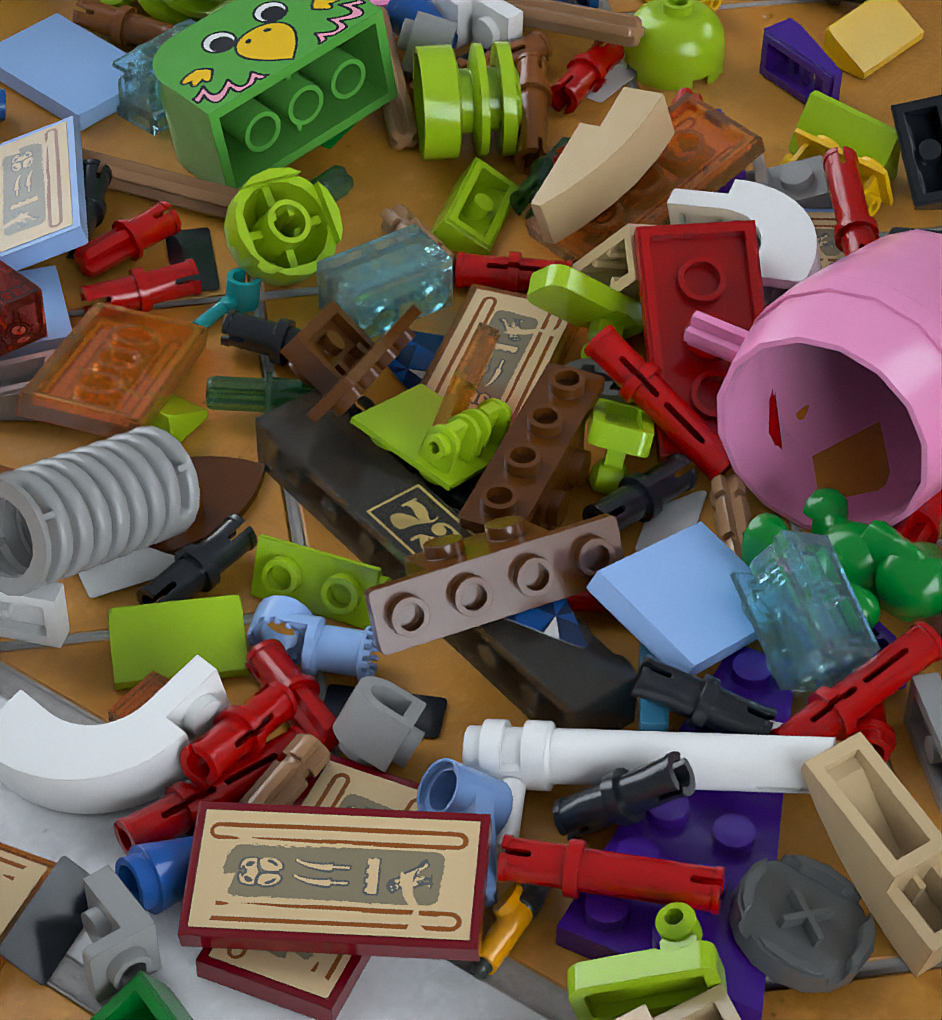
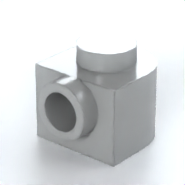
(422, 32)
(379, 724)

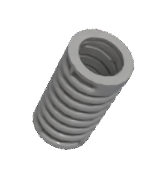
(93, 507)

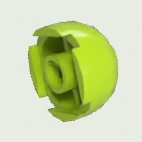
(679, 44)
(282, 226)

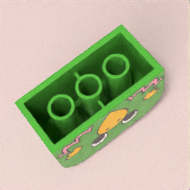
(270, 82)

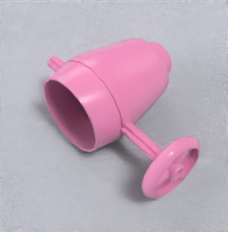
(858, 351)

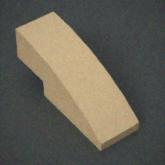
(602, 163)
(884, 846)

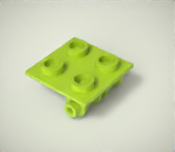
(441, 452)

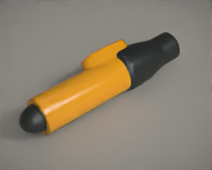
(513, 914)

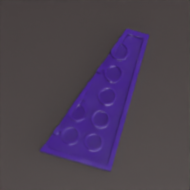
(701, 829)

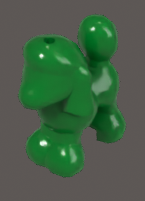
(878, 561)

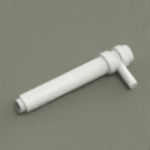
(545, 755)

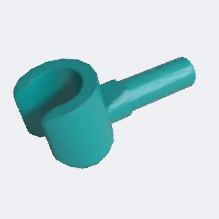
(237, 296)

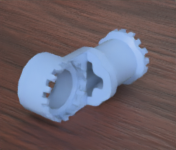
(314, 642)

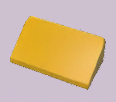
(870, 36)

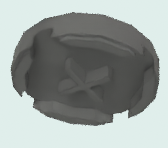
(801, 923)

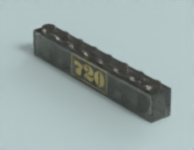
(390, 514)

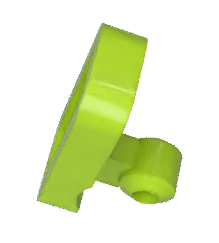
(584, 302)
(621, 431)
(652, 977)

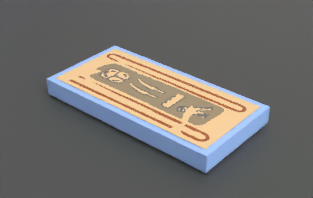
(42, 195)

